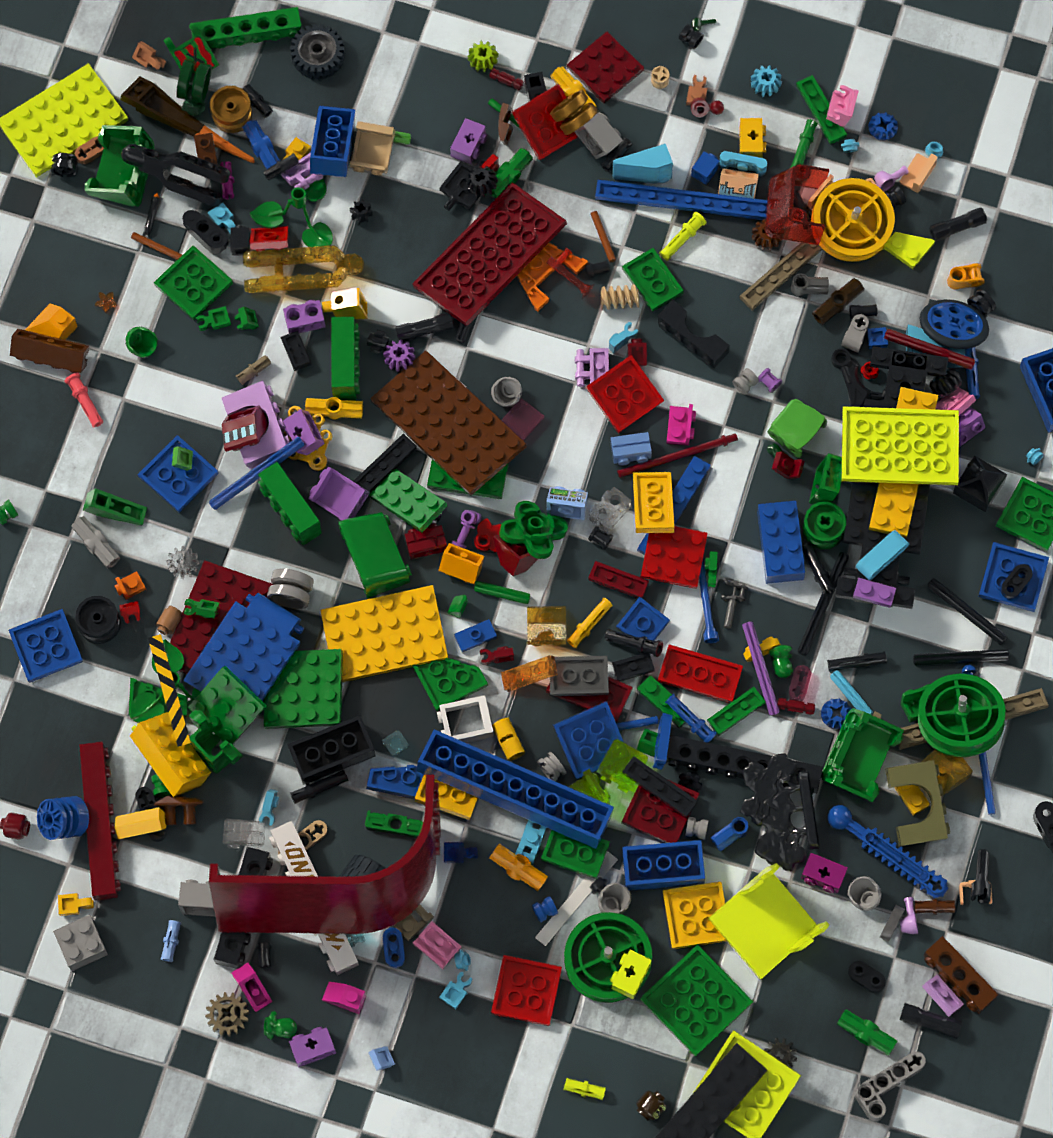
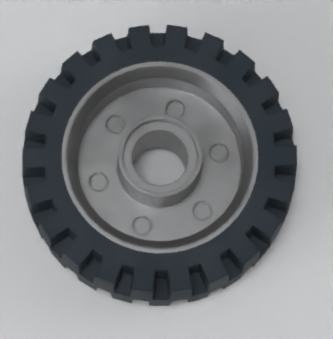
(314, 39)

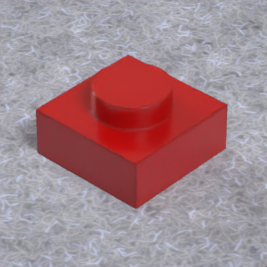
(492, 162)

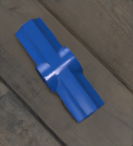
(260, 144)

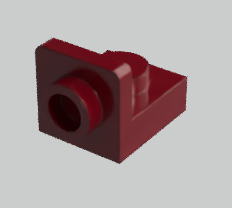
(638, 350)
(787, 466)

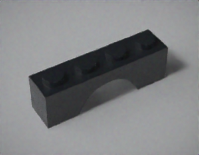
(710, 349)

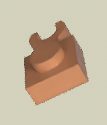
(696, 90)

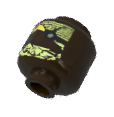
(651, 1105)

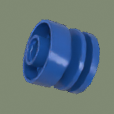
(62, 817)

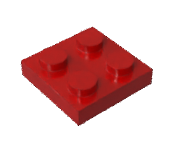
(269, 238)

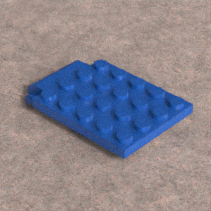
(250, 643)

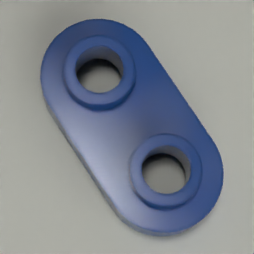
(393, 948)

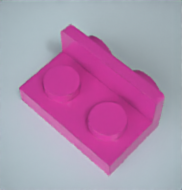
(680, 425)

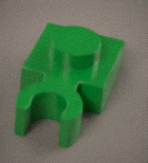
(217, 318)
(711, 564)

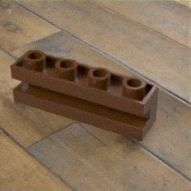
(49, 351)

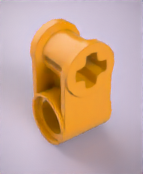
(969, 275)

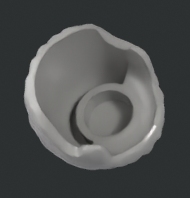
(506, 391)
(864, 893)
(614, 898)

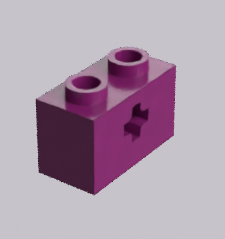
(816, 866)

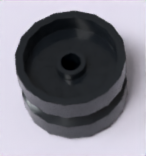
(98, 619)

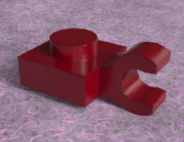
(502, 654)

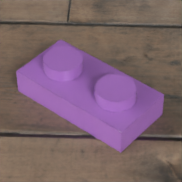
(874, 592)

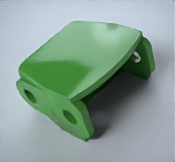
(796, 426)

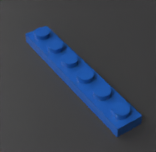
(684, 491)

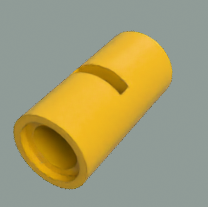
(508, 739)

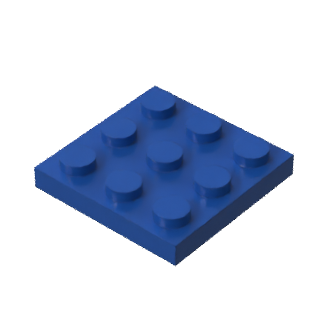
(175, 484)
(999, 566)
(45, 645)
(587, 738)

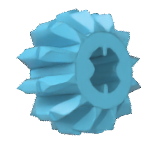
(766, 80)

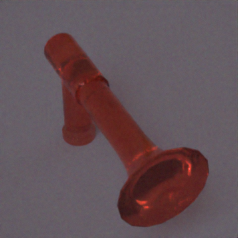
(556, 265)

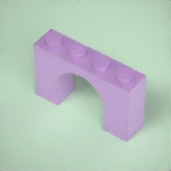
(274, 438)

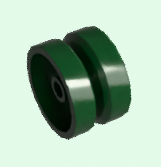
(193, 81)

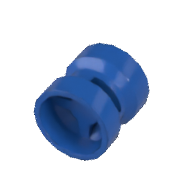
(546, 908)

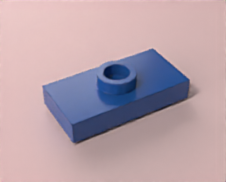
(475, 635)

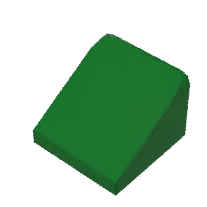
(458, 606)
(647, 742)

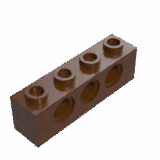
(944, 949)

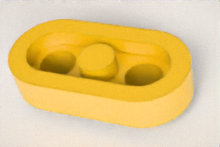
(768, 644)

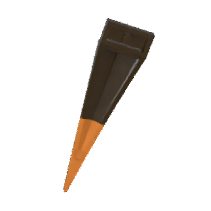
(155, 103)

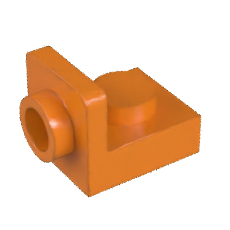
(129, 585)

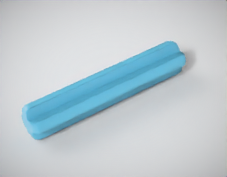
(850, 692)

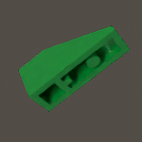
(114, 507)

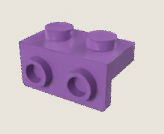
(969, 425)

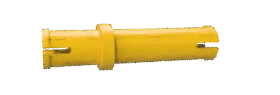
(584, 628)

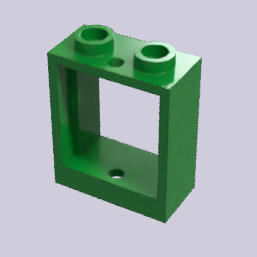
(828, 479)

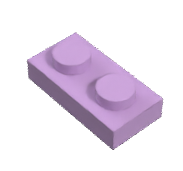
(943, 995)

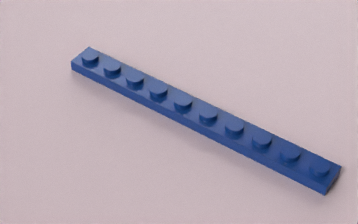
(681, 199)

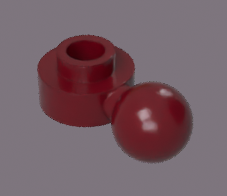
(715, 107)

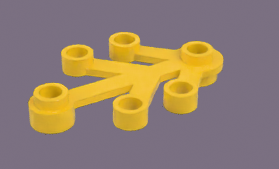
(321, 450)

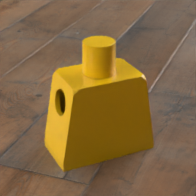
(347, 304)

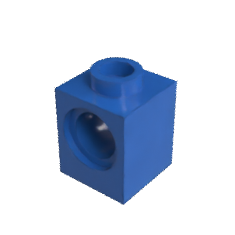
(705, 167)

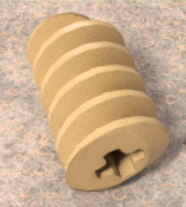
(619, 297)

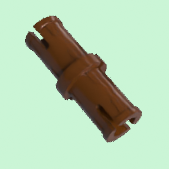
(935, 906)

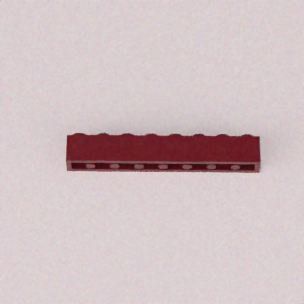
(100, 826)

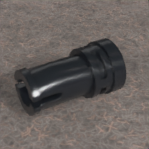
(868, 310)

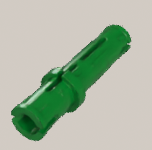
(806, 139)

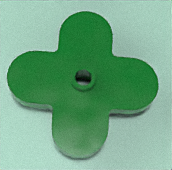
(533, 529)

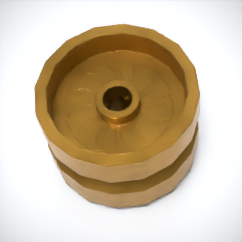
(230, 109)
(574, 112)

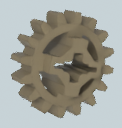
(232, 1007)

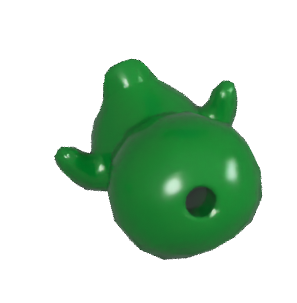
(781, 663)
(281, 1027)

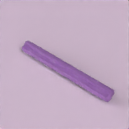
(760, 668)

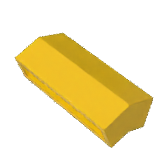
(140, 823)

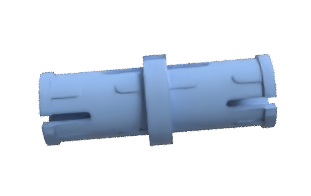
(170, 941)

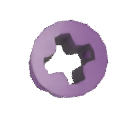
(769, 380)

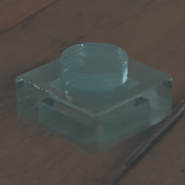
(395, 743)

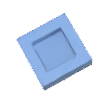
(381, 1058)

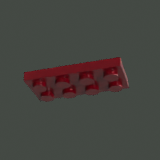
(616, 699)

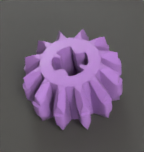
(392, 355)

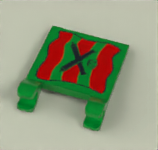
(193, 49)

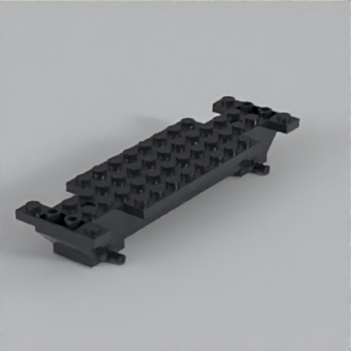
(907, 371)

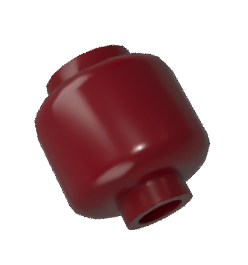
(15, 826)

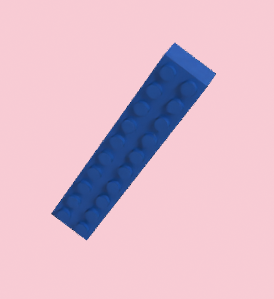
(515, 789)

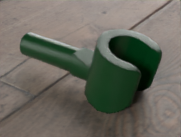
(697, 22)

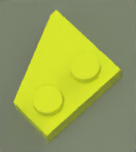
(908, 248)

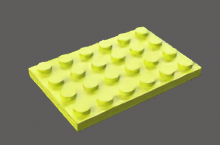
(61, 119)
(900, 445)

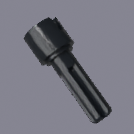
(981, 886)

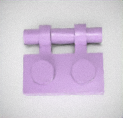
(299, 172)
(598, 364)

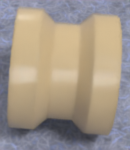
(657, 74)

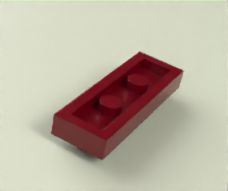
(618, 580)

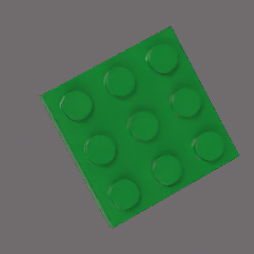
(193, 282)
(1029, 514)
(228, 705)

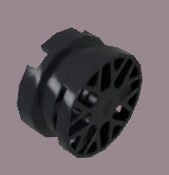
(64, 164)
(983, 302)

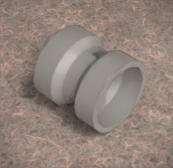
(745, 381)
(698, 828)

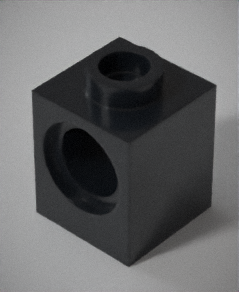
(240, 240)

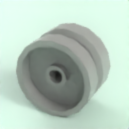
(290, 588)

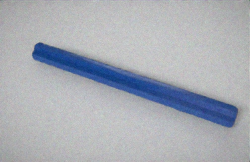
(252, 476)

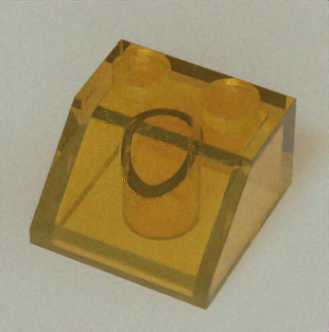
(546, 625)
(952, 770)

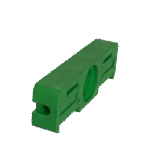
(382, 823)

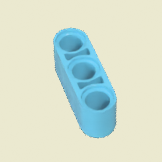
(882, 555)

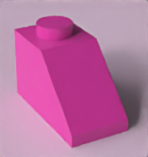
(251, 987)
(344, 996)

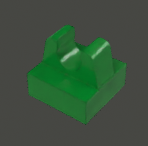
(248, 319)

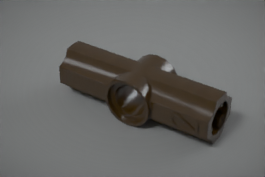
(845, 294)

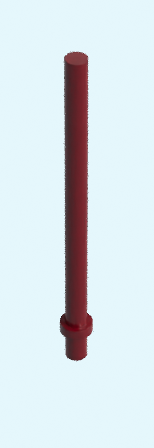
(724, 440)

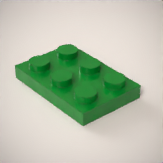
(652, 279)
(574, 855)

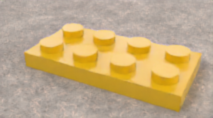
(653, 502)

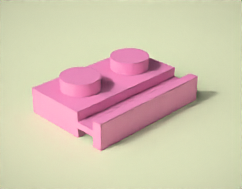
(958, 400)
(437, 945)

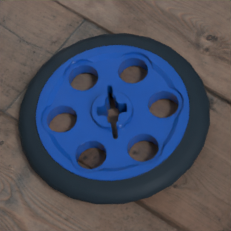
(954, 324)

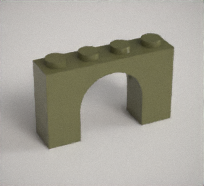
(925, 776)

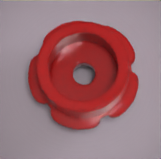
(868, 375)

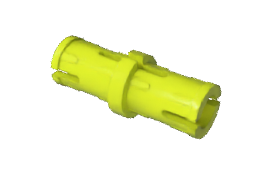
(584, 1088)

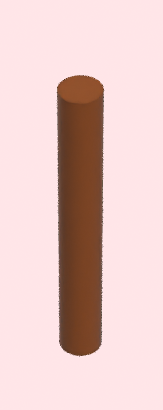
(603, 237)
(156, 246)

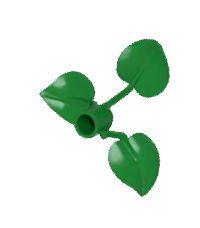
(270, 214)
(145, 704)

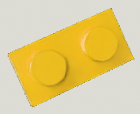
(913, 798)

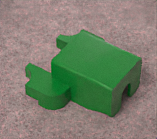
(204, 741)

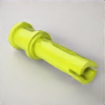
(688, 230)

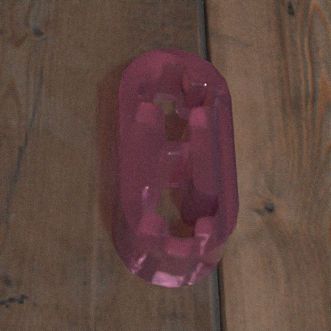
(795, 681)

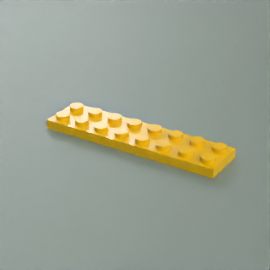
(896, 500)

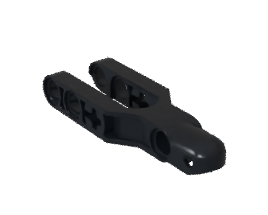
(154, 163)

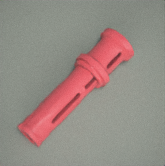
(80, 392)

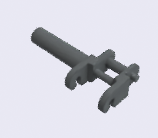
(732, 601)

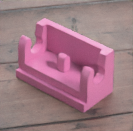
(842, 106)

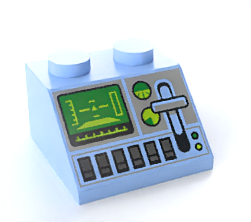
(567, 503)

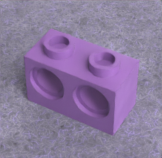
(305, 322)

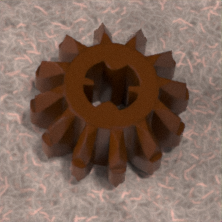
(761, 237)

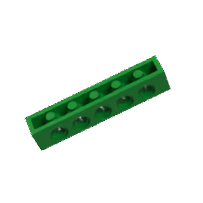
(254, 22)

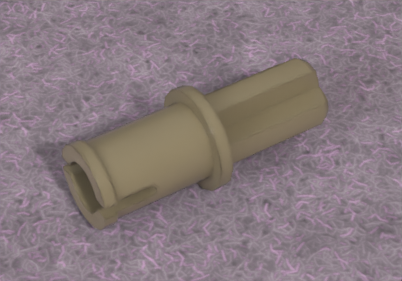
(253, 369)

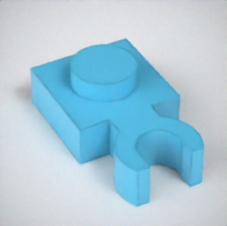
(454, 992)

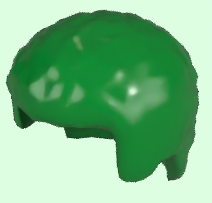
(141, 341)

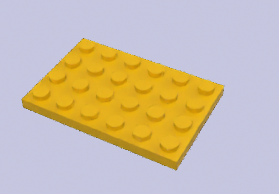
(386, 633)

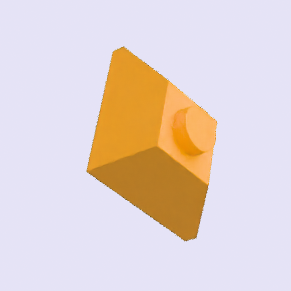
(54, 322)

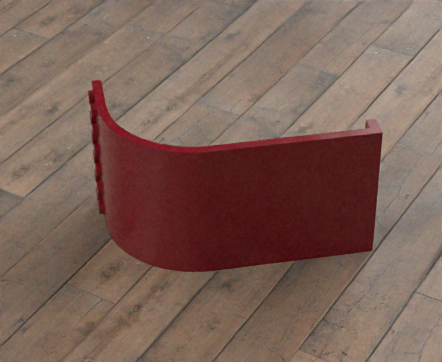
(332, 903)

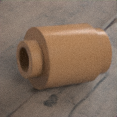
(169, 620)

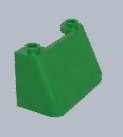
(115, 178)
(374, 553)
(860, 753)

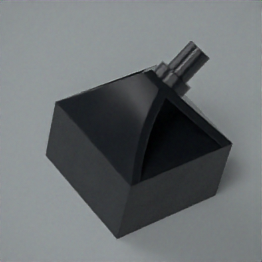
(980, 483)

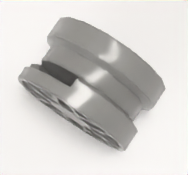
(551, 767)

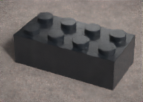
(331, 750)

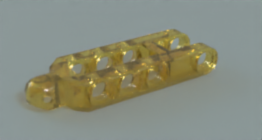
(345, 266)

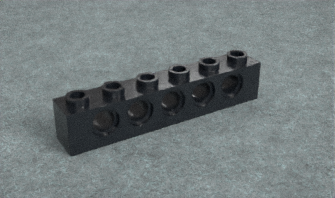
(233, 958)

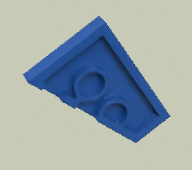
(395, 781)

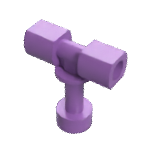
(469, 518)

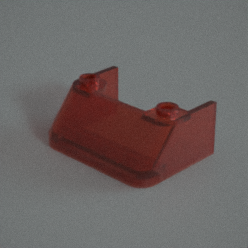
(782, 218)

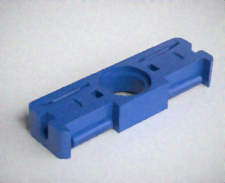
(662, 741)

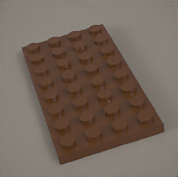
(448, 423)

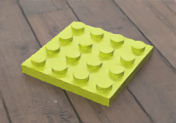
(766, 1098)

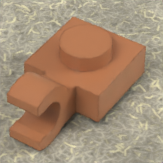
(146, 56)

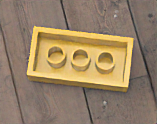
(176, 766)

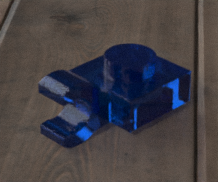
(455, 852)

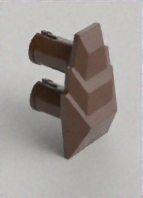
(170, 804)

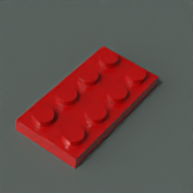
(700, 673)

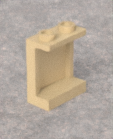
(372, 148)

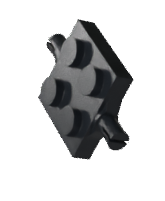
(456, 187)

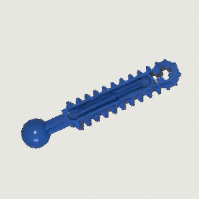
(841, 818)

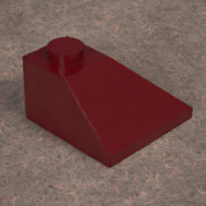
(513, 557)

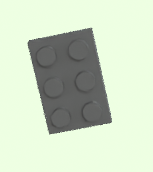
(580, 676)

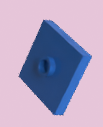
(643, 621)

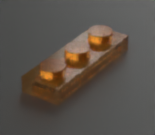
(529, 673)

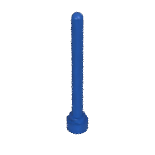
(710, 634)

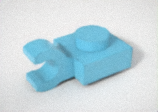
(222, 217)
(619, 340)
(270, 802)

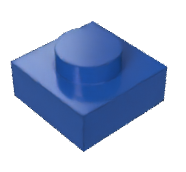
(876, 337)

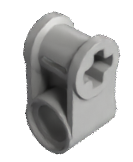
(855, 335)

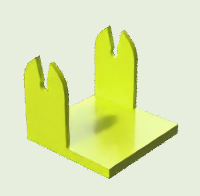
(765, 923)

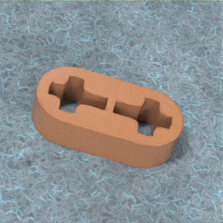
(90, 149)

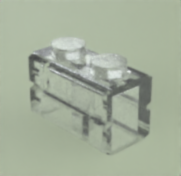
(244, 832)

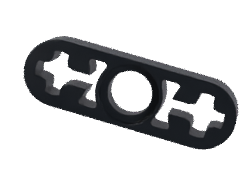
(151, 799)

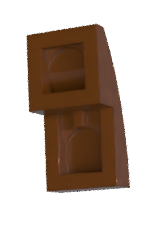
(504, 128)

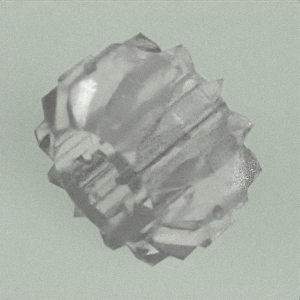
(188, 557)

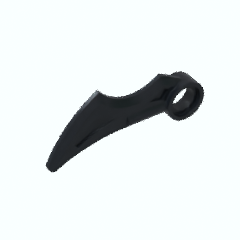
(856, 391)

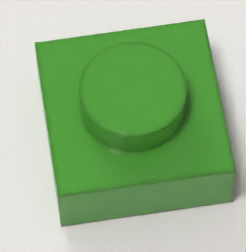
(182, 458)

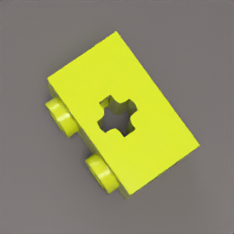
(629, 985)

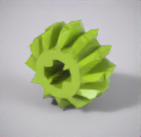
(477, 54)

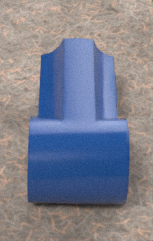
(728, 834)

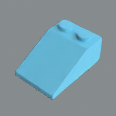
(646, 166)

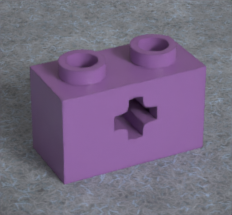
(468, 141)
(303, 426)
(302, 1051)

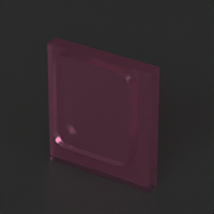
(523, 419)

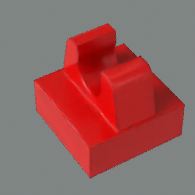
(130, 609)

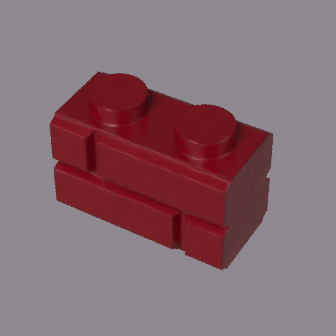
(425, 543)

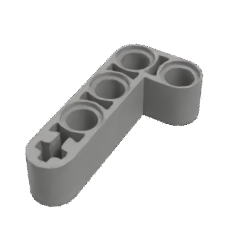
(892, 1081)

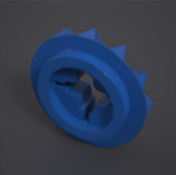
(879, 132)
(826, 712)

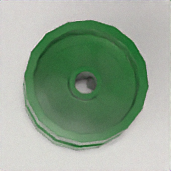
(824, 525)

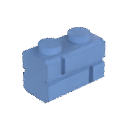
(631, 448)

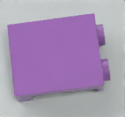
(338, 494)

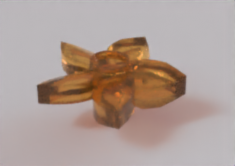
(106, 301)

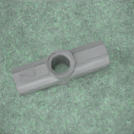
(95, 542)

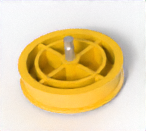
(855, 219)

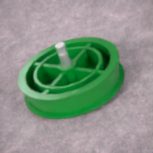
(961, 715)
(596, 951)

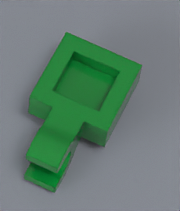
(204, 608)

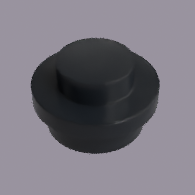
(598, 885)

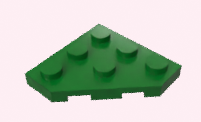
(449, 680)

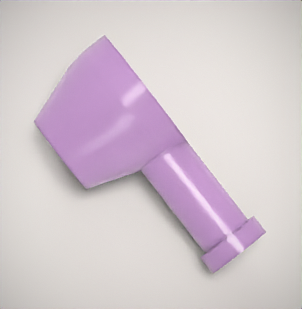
(886, 181)
(909, 923)

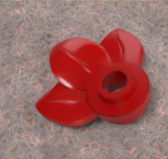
(486, 532)

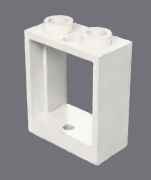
(473, 736)

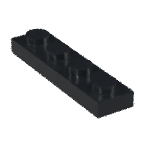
(386, 463)
(659, 787)

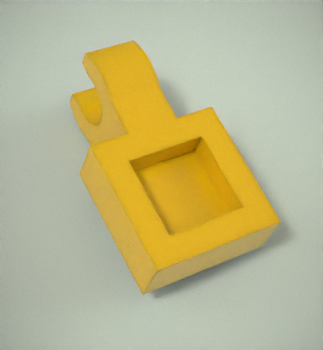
(299, 148)
(70, 903)

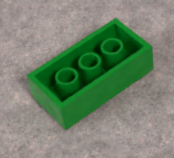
(345, 358)
(289, 504)

